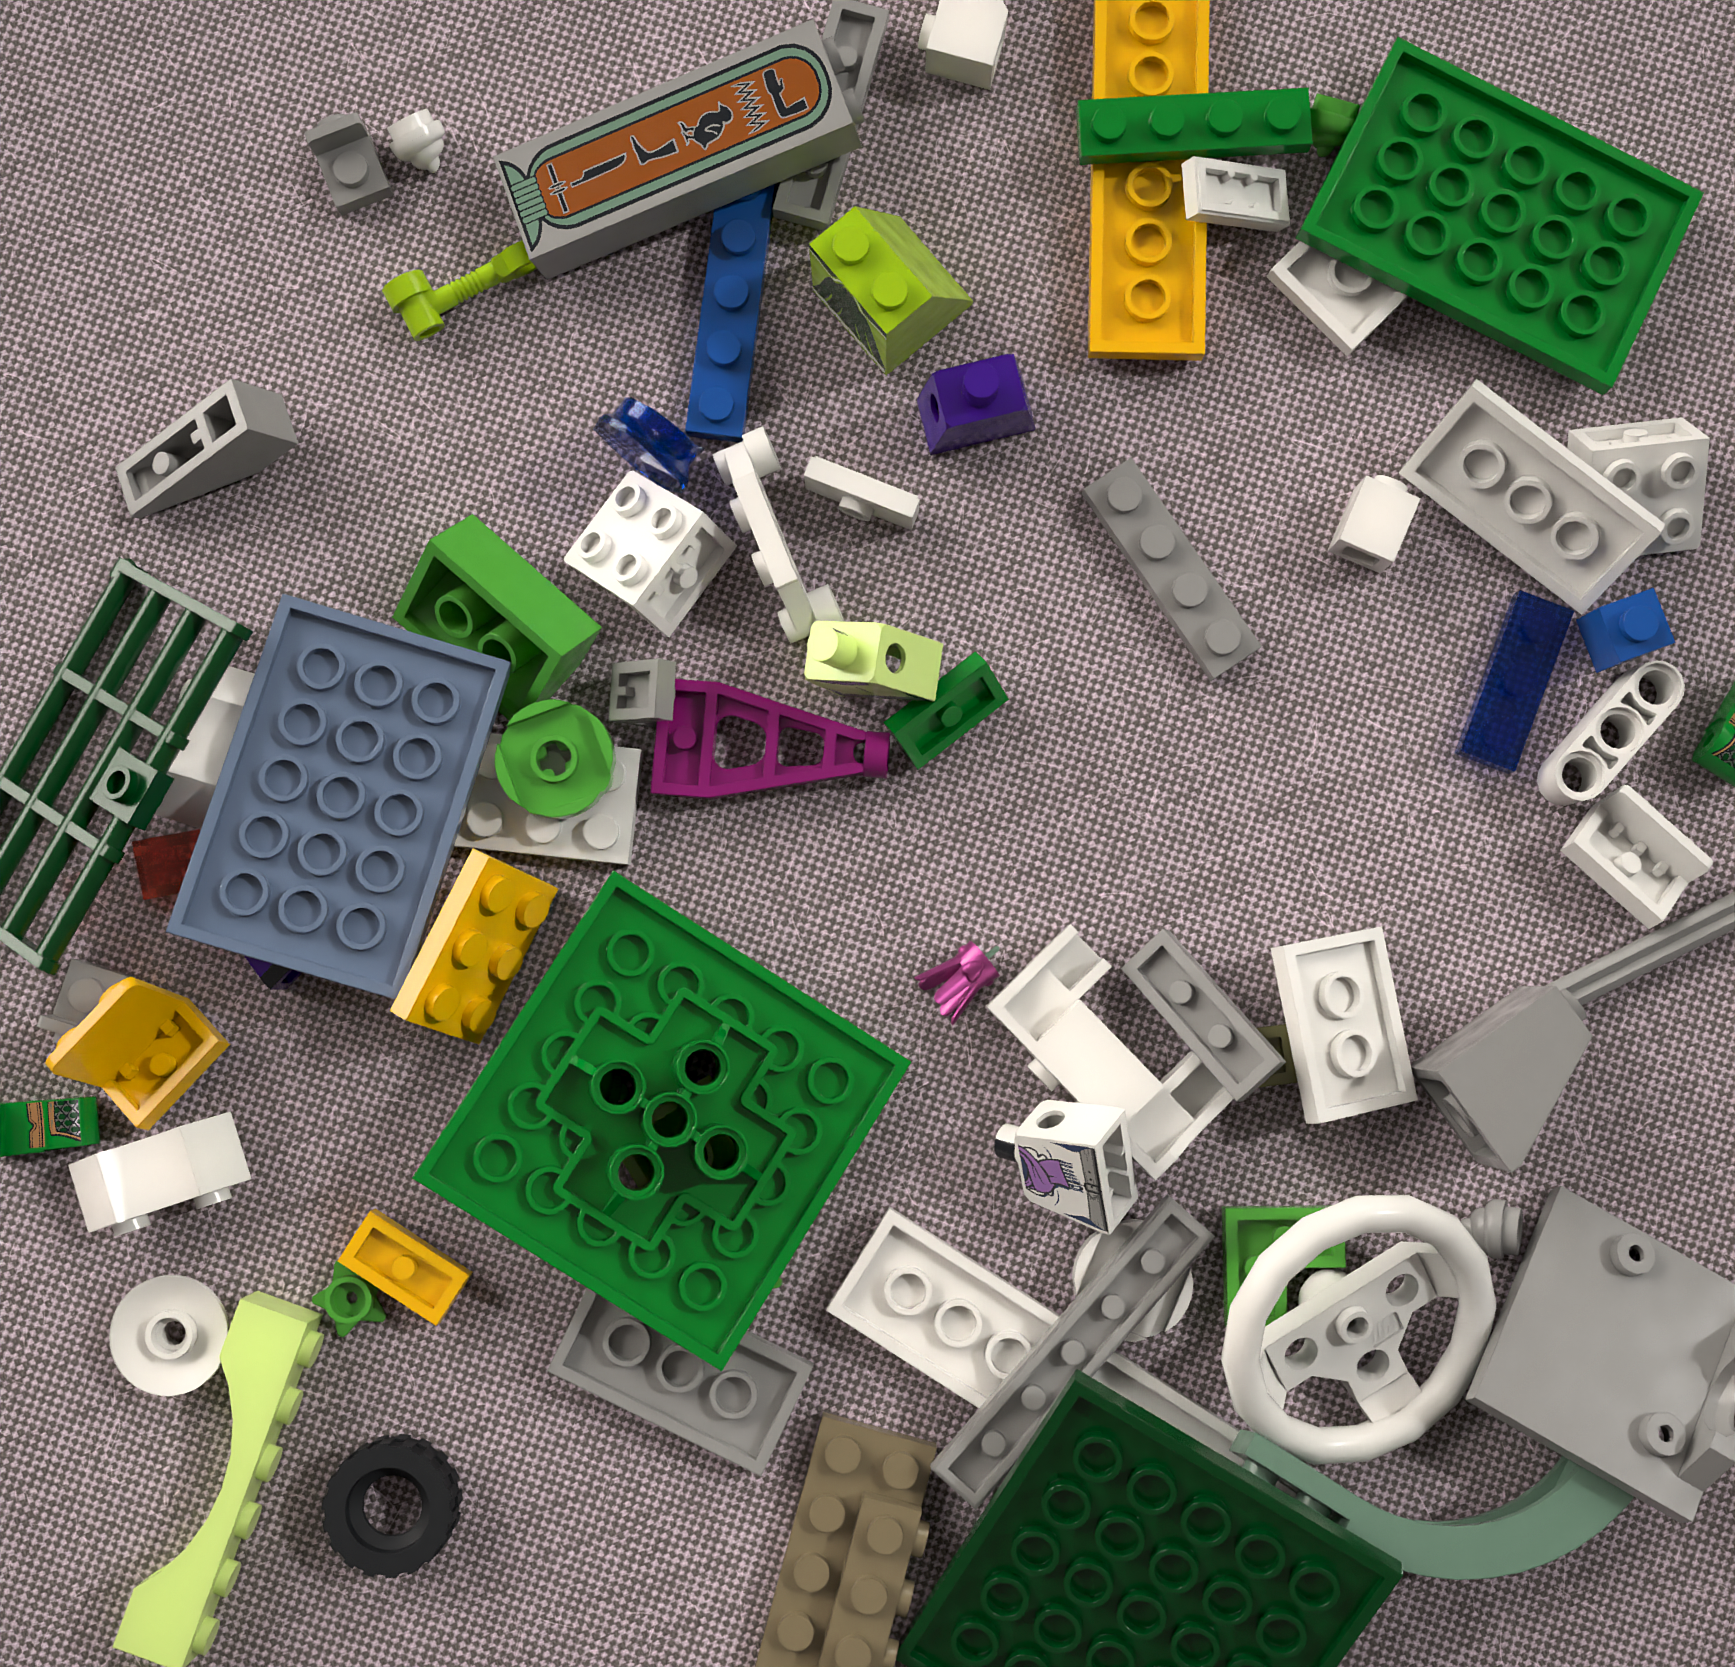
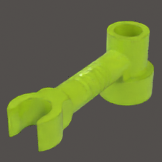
(421, 306)

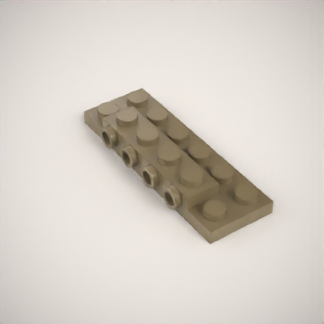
(850, 1549)

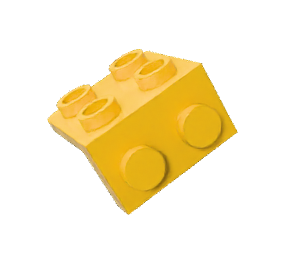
(139, 1049)

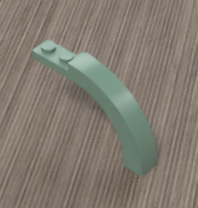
(1518, 1536)

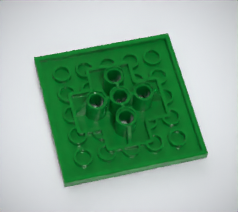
(543, 1148)

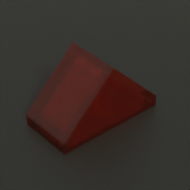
(163, 863)

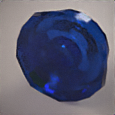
(649, 443)

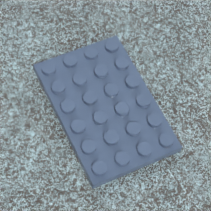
(340, 798)

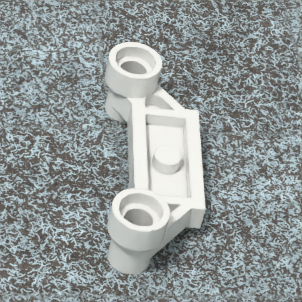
(743, 467)

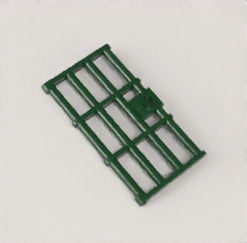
(119, 779)

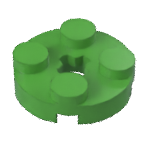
(524, 746)

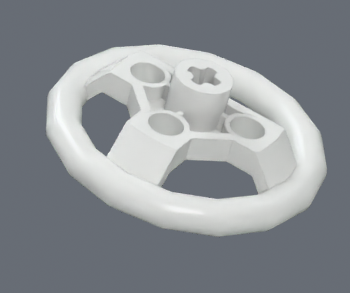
(1354, 1315)

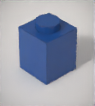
(1625, 630)

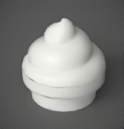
(414, 144)

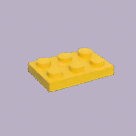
(474, 948)

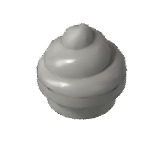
(1496, 1228)

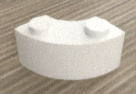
(200, 764)
(158, 1172)

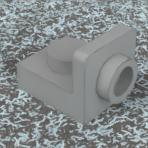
(349, 162)
(642, 692)
(79, 995)

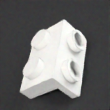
(1635, 855)

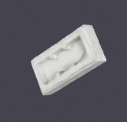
(1235, 194)
(860, 494)

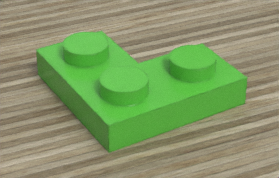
(1251, 1231)

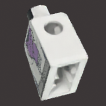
(1074, 1161)

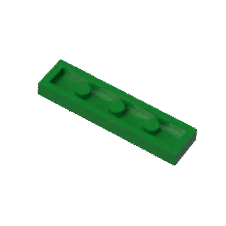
(1194, 126)

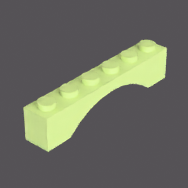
(262, 1361)

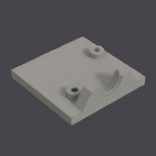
(1611, 1351)

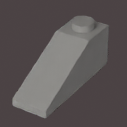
(208, 447)

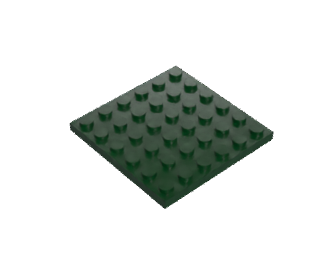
(1144, 1553)

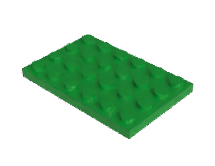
(1500, 216)

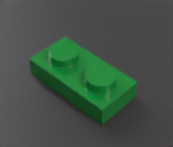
(961, 702)

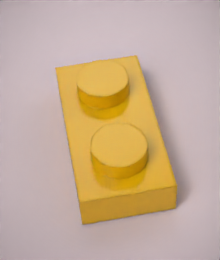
(405, 1266)

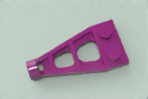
(686, 746)

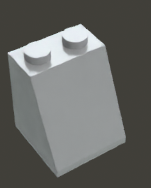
(1506, 1072)

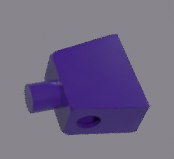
(974, 404)

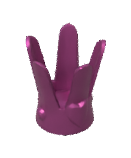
(966, 975)

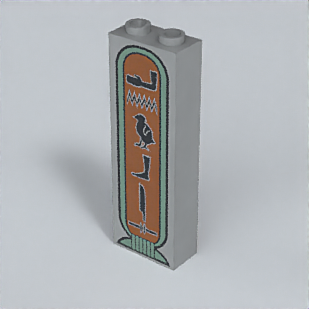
(680, 149)

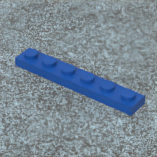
(730, 317)

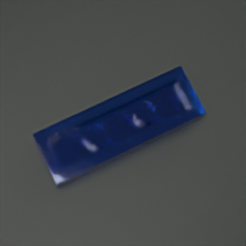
(1514, 682)

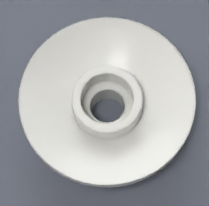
(142, 1338)

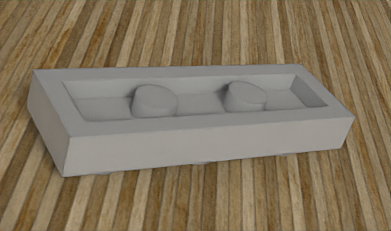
(1203, 1015)

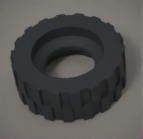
(345, 1515)

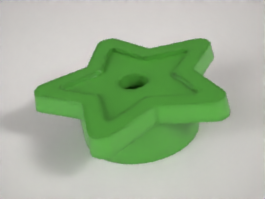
(338, 1307)

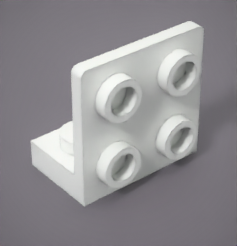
(1658, 467)
(651, 551)

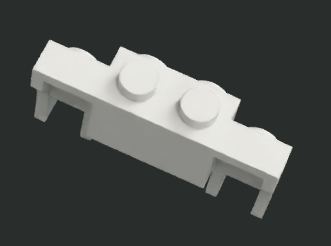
(1094, 1065)

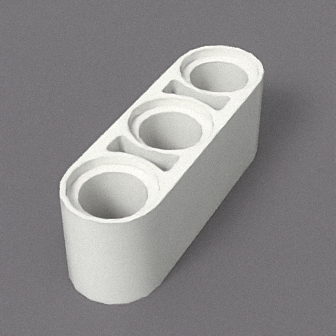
(1635, 724)

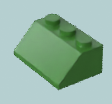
(492, 601)

